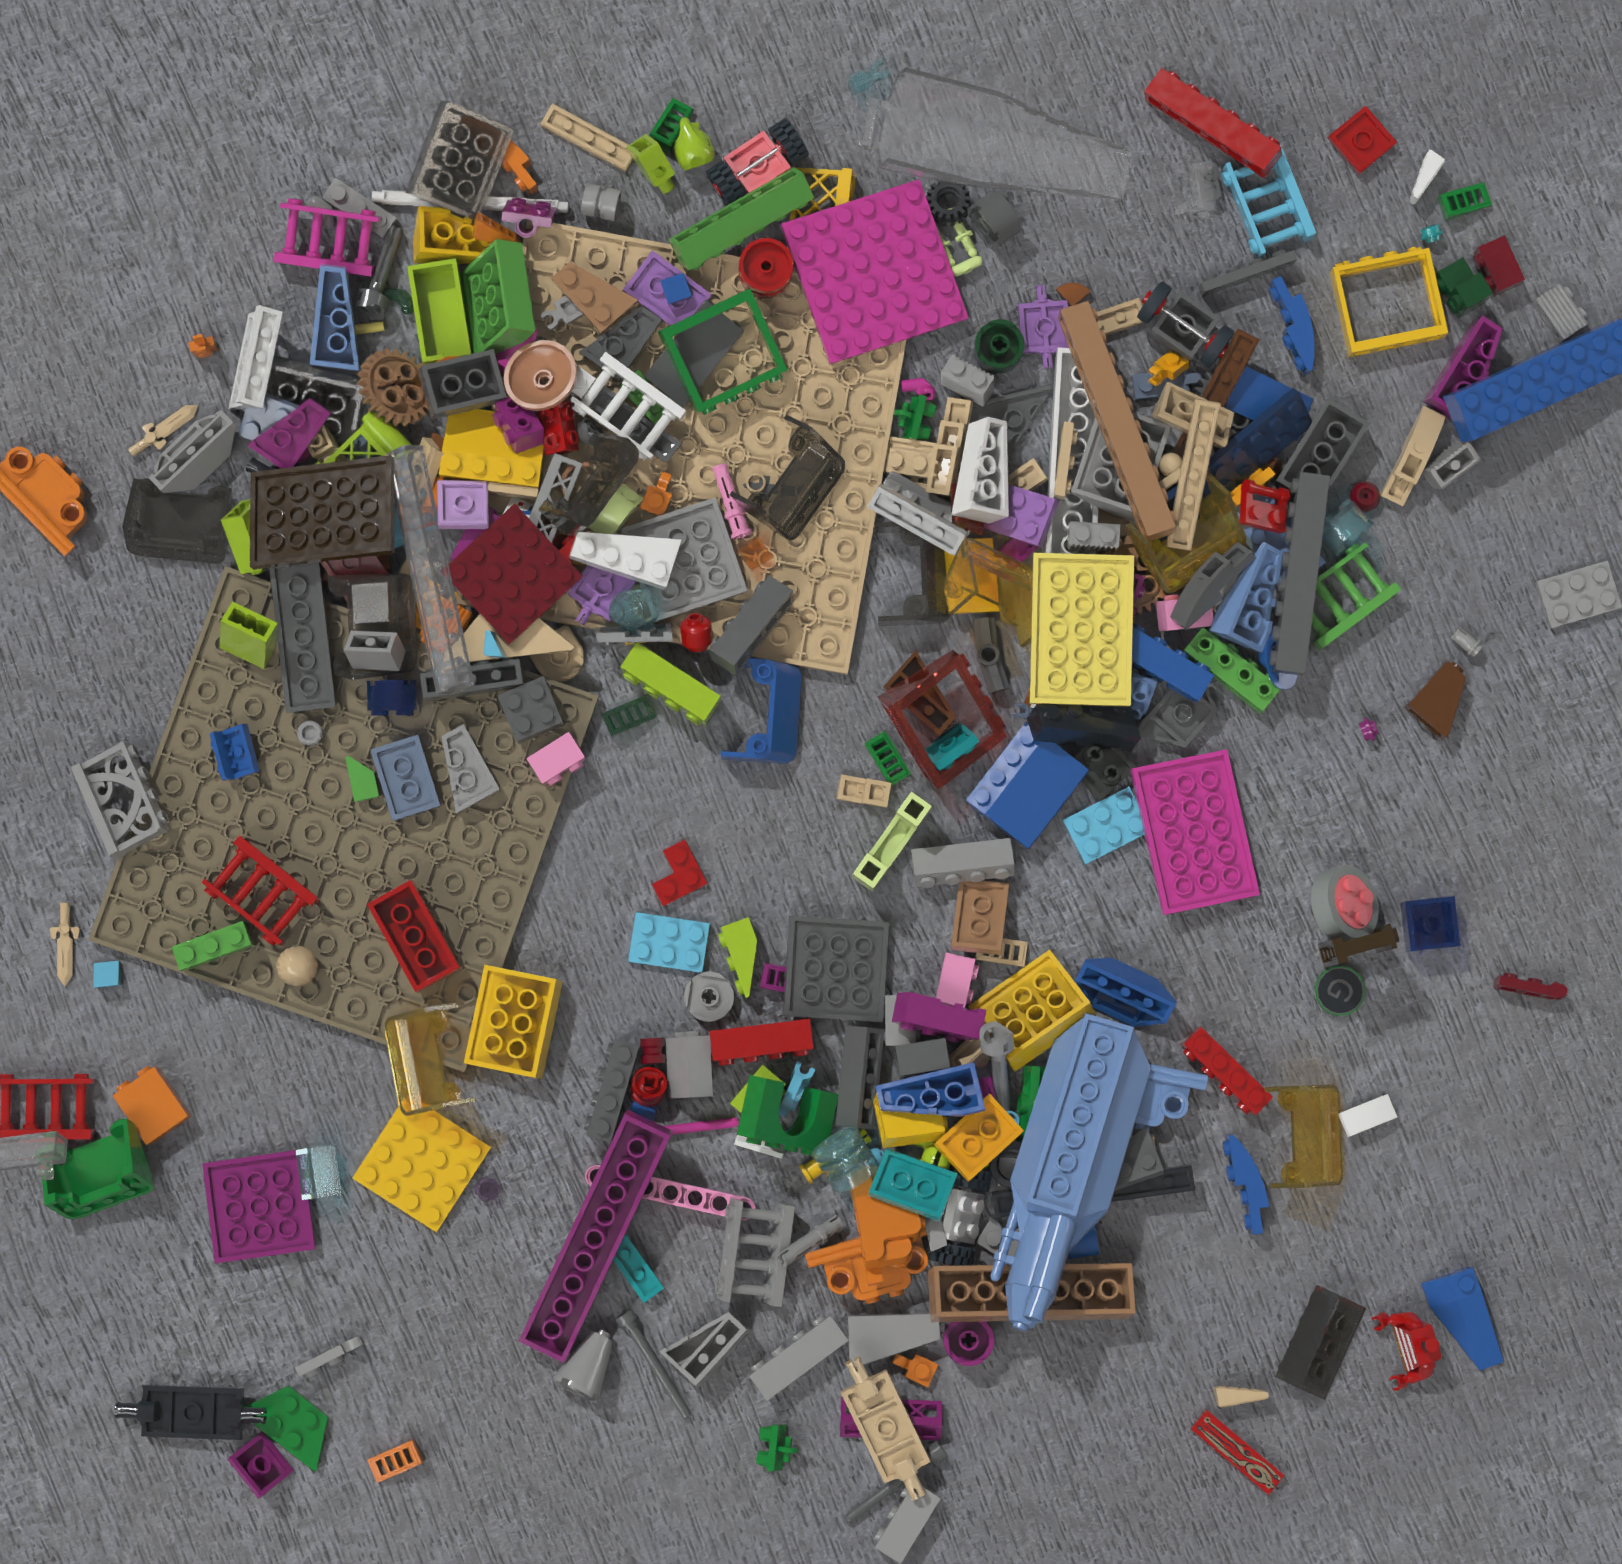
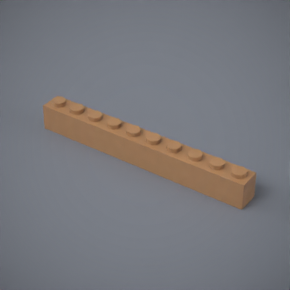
(1116, 421)

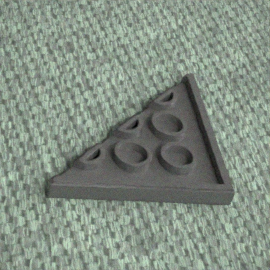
(1015, 408)

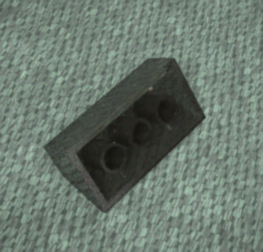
(1320, 1342)

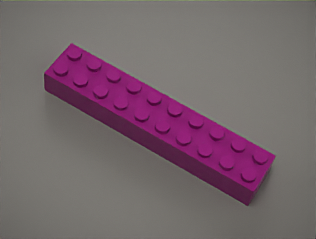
(595, 1236)

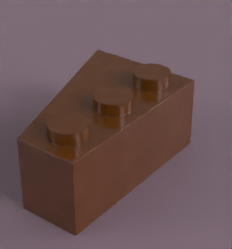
(931, 707)

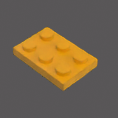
(978, 1138)

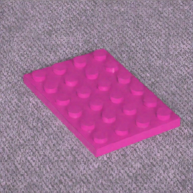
(1194, 832)

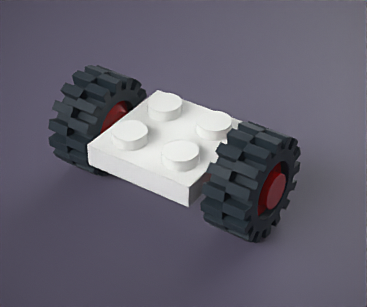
(962, 1220)

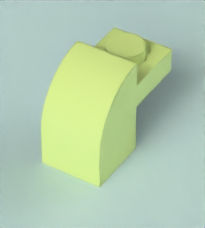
(616, 511)

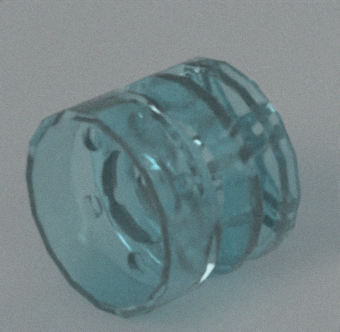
(845, 1159)

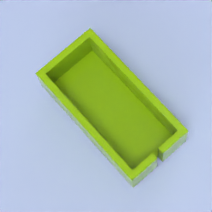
(439, 310)
(671, 684)

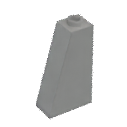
(888, 1334)

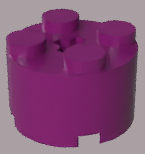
(979, 1348)

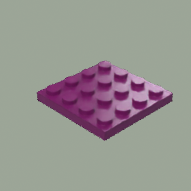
(257, 1207)

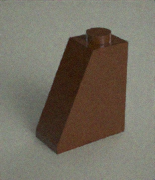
(1439, 699)

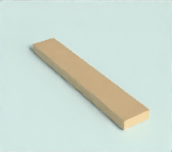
(1193, 472)

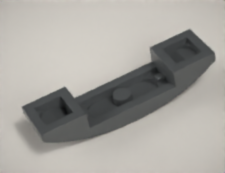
(663, 447)

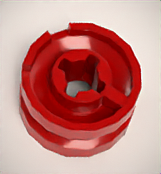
(646, 1095)

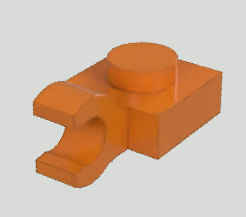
(202, 346)
(656, 498)
(918, 1369)

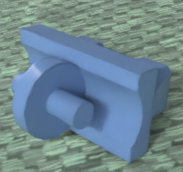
(1141, 693)

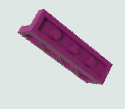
(927, 1427)

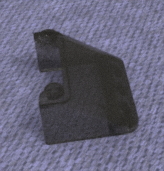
(377, 605)

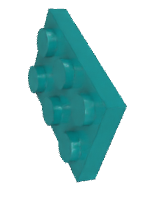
(912, 1184)

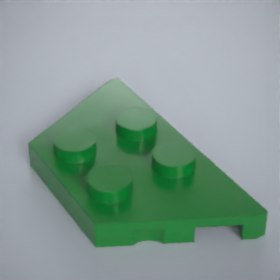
(294, 1424)

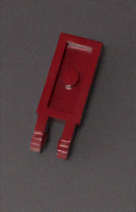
(1531, 987)

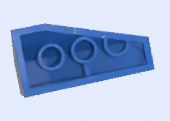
(941, 1092)
(1463, 1311)

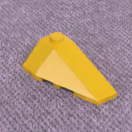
(444, 237)

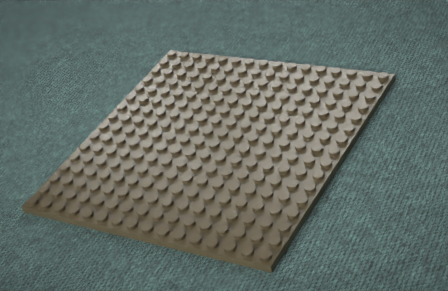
(304, 818)

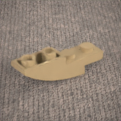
(1414, 456)

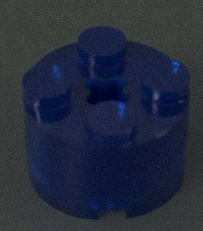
(391, 695)

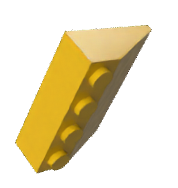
(477, 452)
(1035, 1007)
(513, 1021)

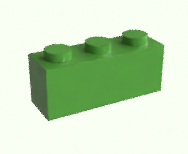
(213, 946)

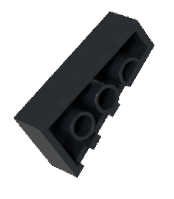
(1085, 725)

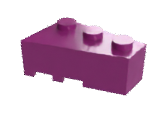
(937, 1017)

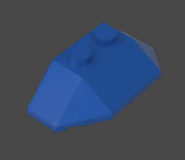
(1125, 992)

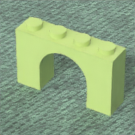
(891, 841)

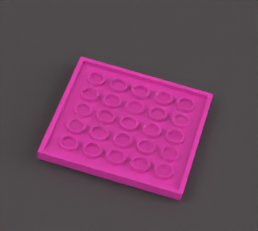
(874, 271)

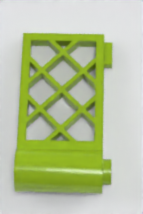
(378, 434)

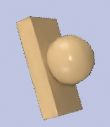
(1170, 466)
(968, 1053)

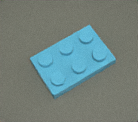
(1105, 825)
(669, 942)

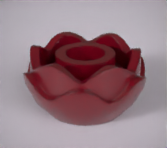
(1370, 490)

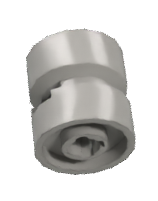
(601, 202)

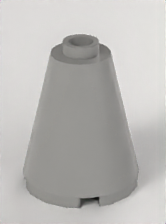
(586, 1366)

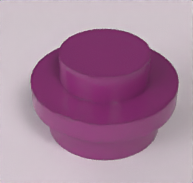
(1369, 729)

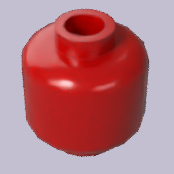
(696, 632)

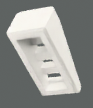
(1430, 166)

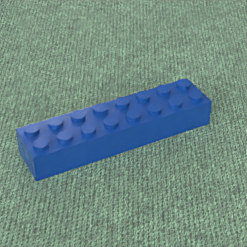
(1537, 382)

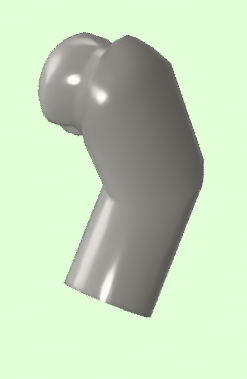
(328, 220)

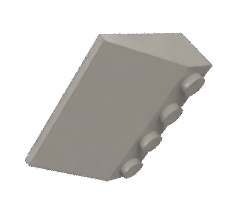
(1097, 477)

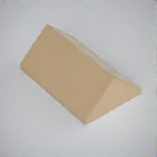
(1176, 409)

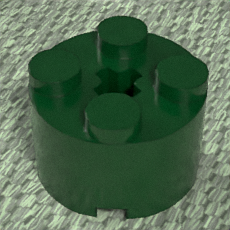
(1011, 340)

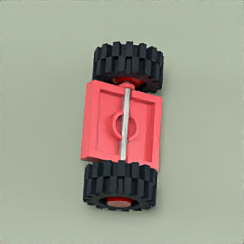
(757, 161)

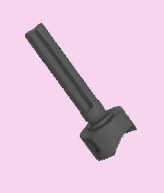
(372, 299)

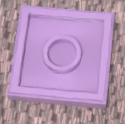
(462, 504)

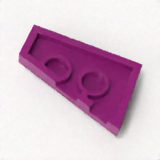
(291, 435)

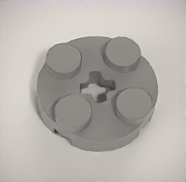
(701, 984)

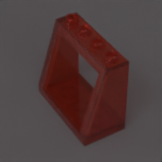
(917, 684)

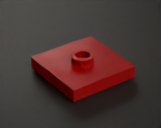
(1362, 140)

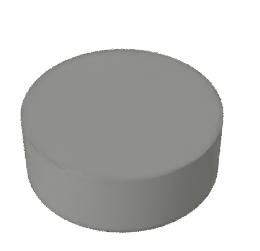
(310, 733)

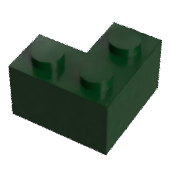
(1462, 288)

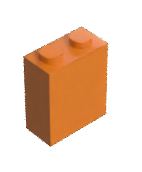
(151, 1104)

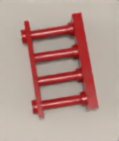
(283, 883)
(80, 1129)

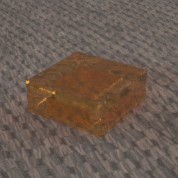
(755, 554)

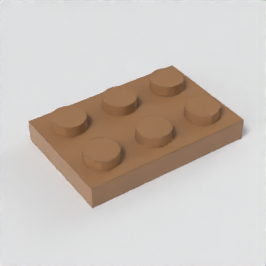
(980, 917)

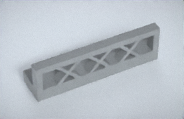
(547, 488)

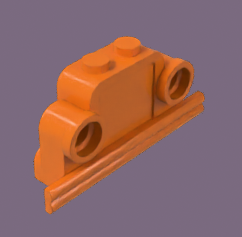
(45, 494)
(883, 1232)
(846, 1270)

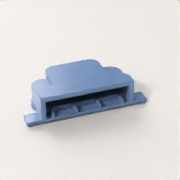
(1167, 1095)

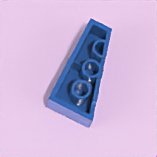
(1169, 666)

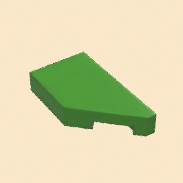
(362, 781)

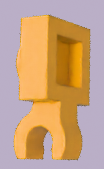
(1170, 366)

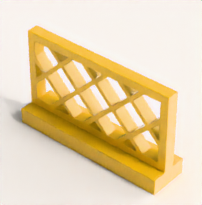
(844, 188)

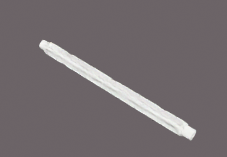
(493, 203)

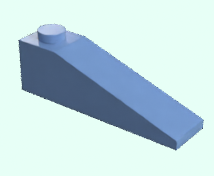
(1248, 605)

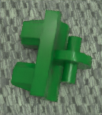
(911, 418)
(779, 1447)

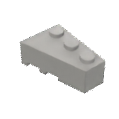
(706, 1348)

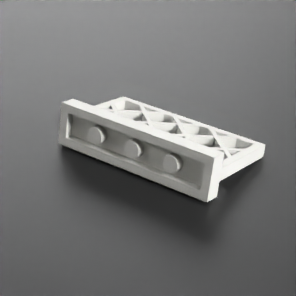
(255, 358)

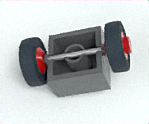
(1184, 325)

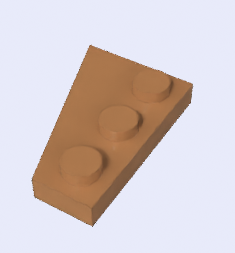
(593, 296)

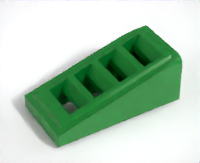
(665, 139)
(1446, 208)
(895, 754)

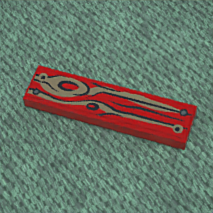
(1237, 1452)

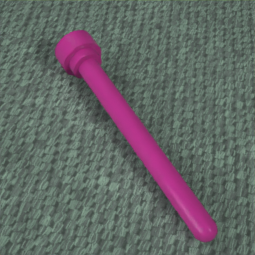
(703, 1125)

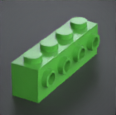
(1232, 670)

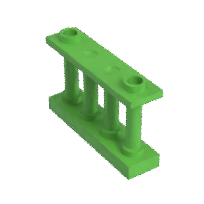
(1364, 605)

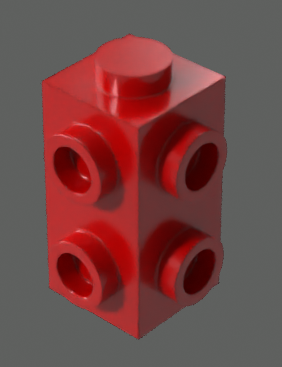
(559, 429)

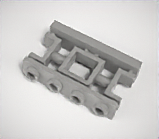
(918, 512)

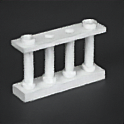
(630, 383)

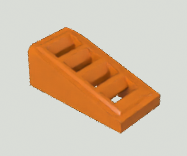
(489, 230)
(415, 1455)

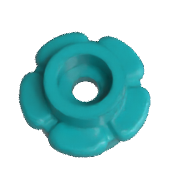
(1431, 233)

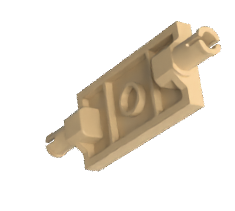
(885, 1427)

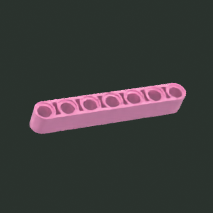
(683, 1192)

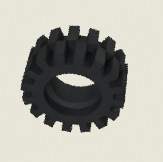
(951, 215)

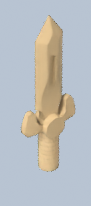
(163, 429)
(64, 944)

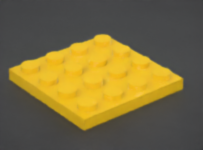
(422, 1165)

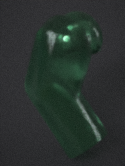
(402, 297)

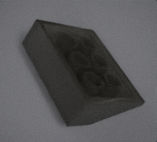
(459, 160)
(331, 388)

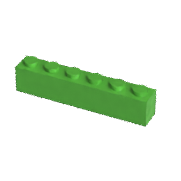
(741, 219)

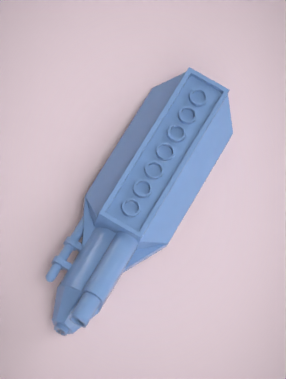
(1069, 1158)

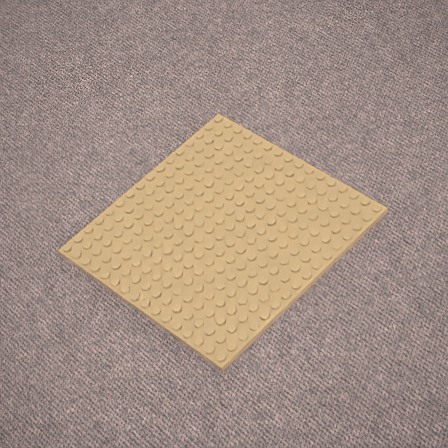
(842, 401)

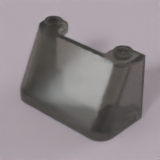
(613, 460)
(176, 523)

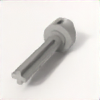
(997, 1046)

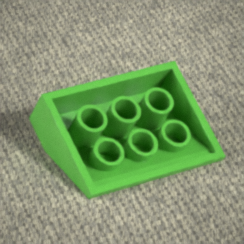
(498, 298)

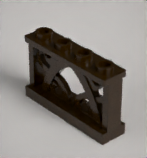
(1336, 951)

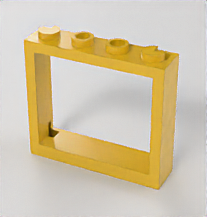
(1390, 260)

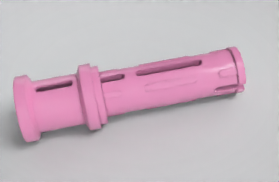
(737, 515)

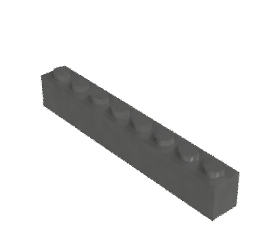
(1300, 573)

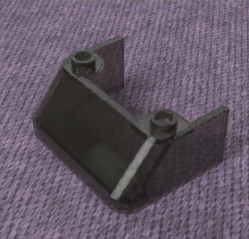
(800, 487)
(932, 604)

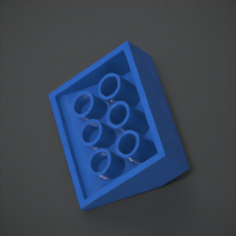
(1026, 786)

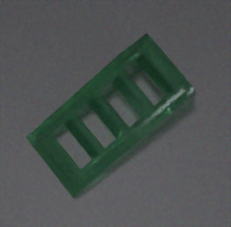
(625, 707)

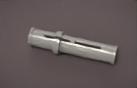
(817, 1236)

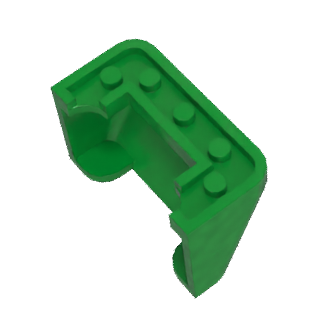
(100, 1174)

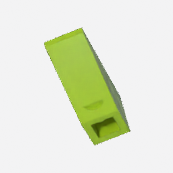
(742, 947)

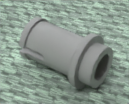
(1467, 642)

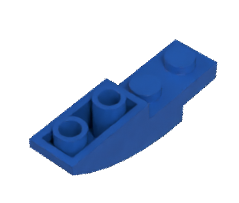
(1300, 334)
(1245, 1172)

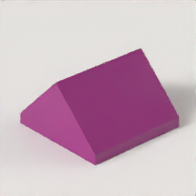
(260, 1465)

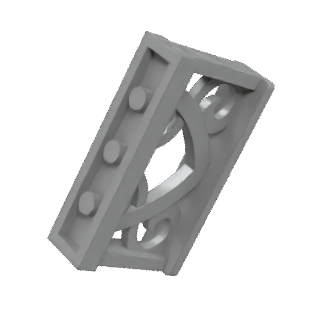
(91, 784)

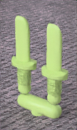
(963, 236)

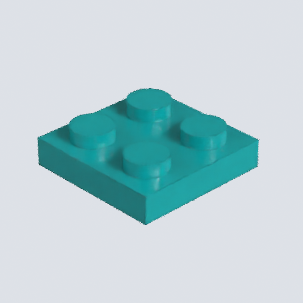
(950, 746)

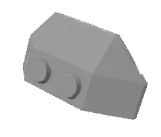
(194, 454)

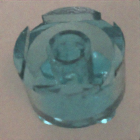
(1345, 527)

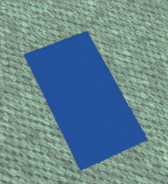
(1257, 393)

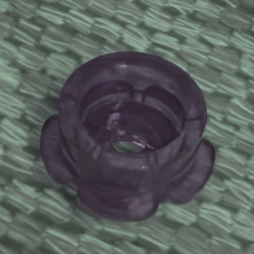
(493, 1189)

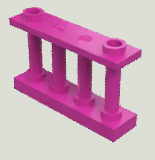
(313, 257)

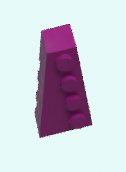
(1467, 363)

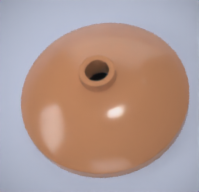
(534, 365)

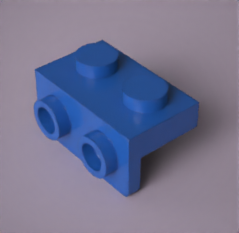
(234, 752)

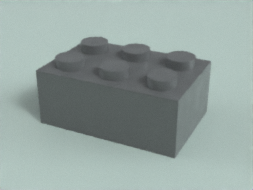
(462, 384)

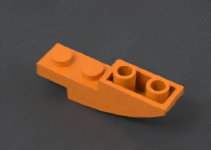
(516, 162)

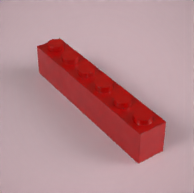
(1213, 122)

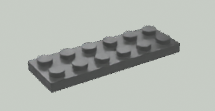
(303, 637)

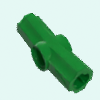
(1030, 1085)

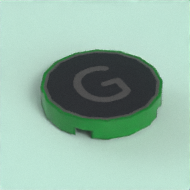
(1339, 990)

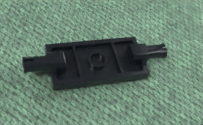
(191, 1412)

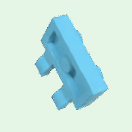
(795, 1089)

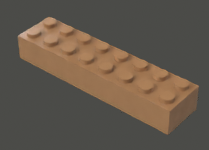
(1082, 1294)

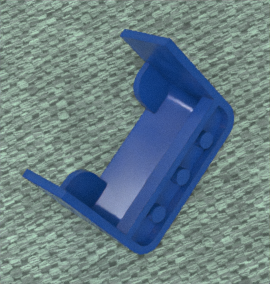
(781, 738)

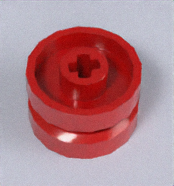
(765, 253)

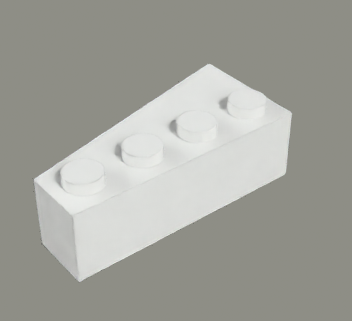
(983, 473)
(632, 557)

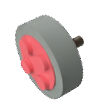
(1344, 903)

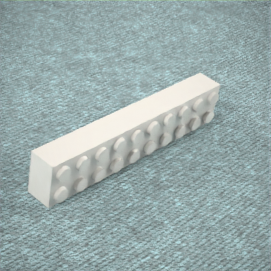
(1069, 405)

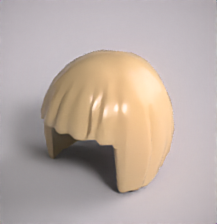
(297, 966)

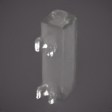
(33, 1150)

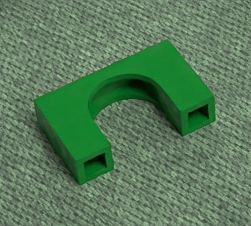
(761, 1116)

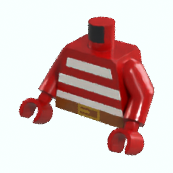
(1415, 1344)

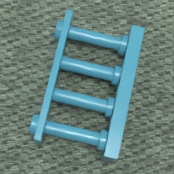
(1293, 205)

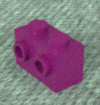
(519, 425)

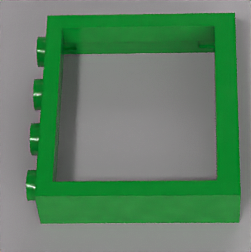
(731, 394)

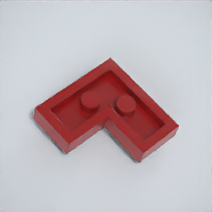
(686, 875)

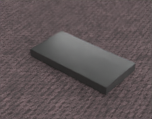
(701, 351)

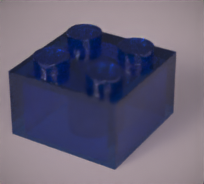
(1430, 924)

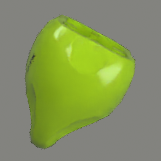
(693, 146)

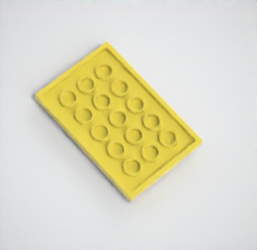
(1081, 629)

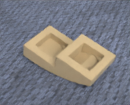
(863, 791)

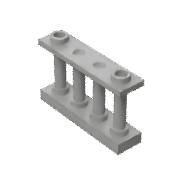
(780, 1239)

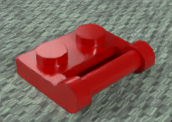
(1262, 514)

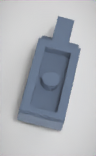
(1145, 390)

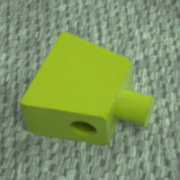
(652, 162)

